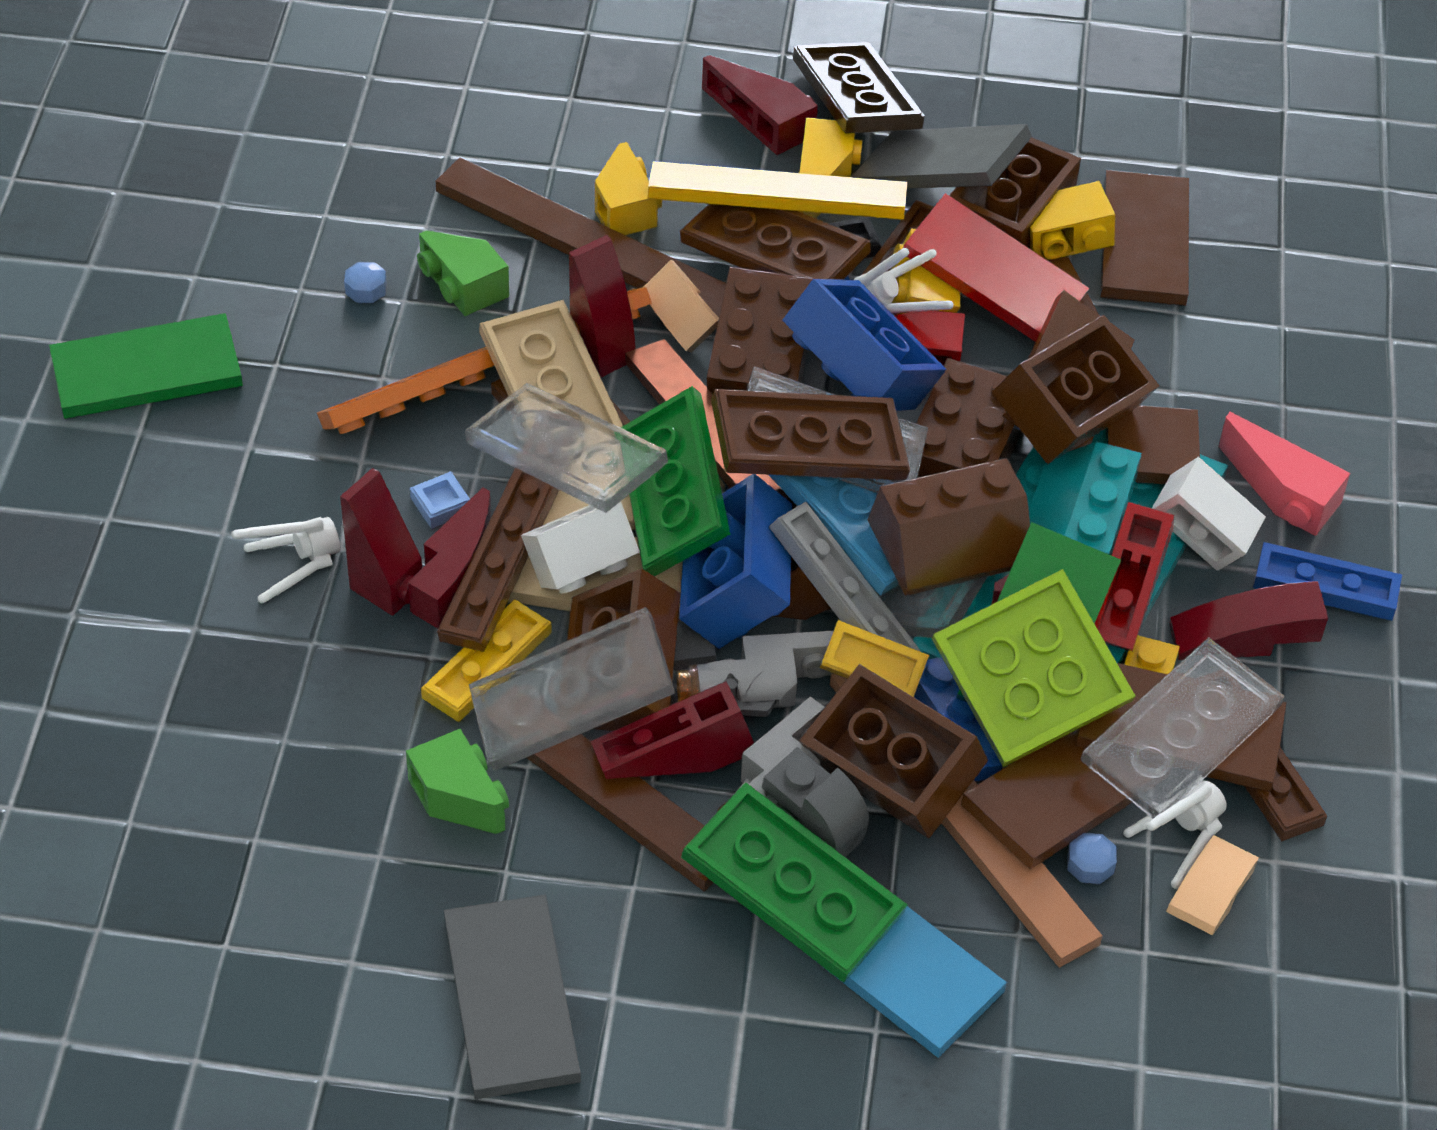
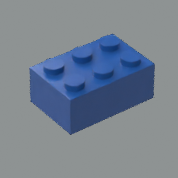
(862, 343)
(742, 575)

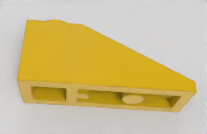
(828, 151)

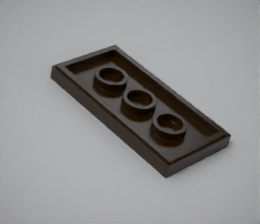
(857, 87)

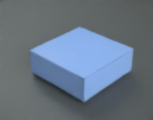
(438, 498)

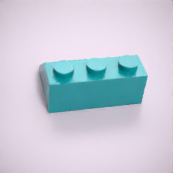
(1086, 494)

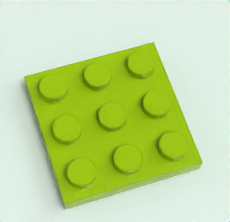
(1033, 667)

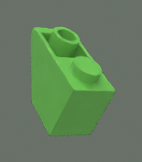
(464, 269)
(454, 783)

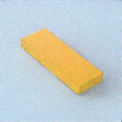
(512, 641)

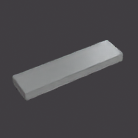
(836, 575)

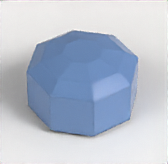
(365, 282)
(1091, 858)

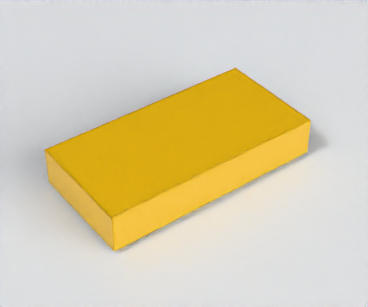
(884, 657)

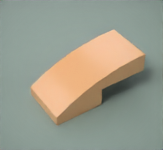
(680, 306)
(1212, 885)

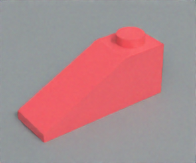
(1285, 476)

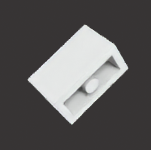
(1209, 514)
(580, 546)

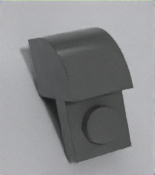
(822, 801)

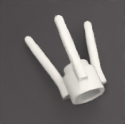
(885, 286)
(311, 538)
(1195, 811)

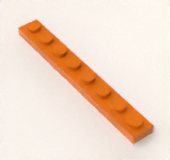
(428, 383)

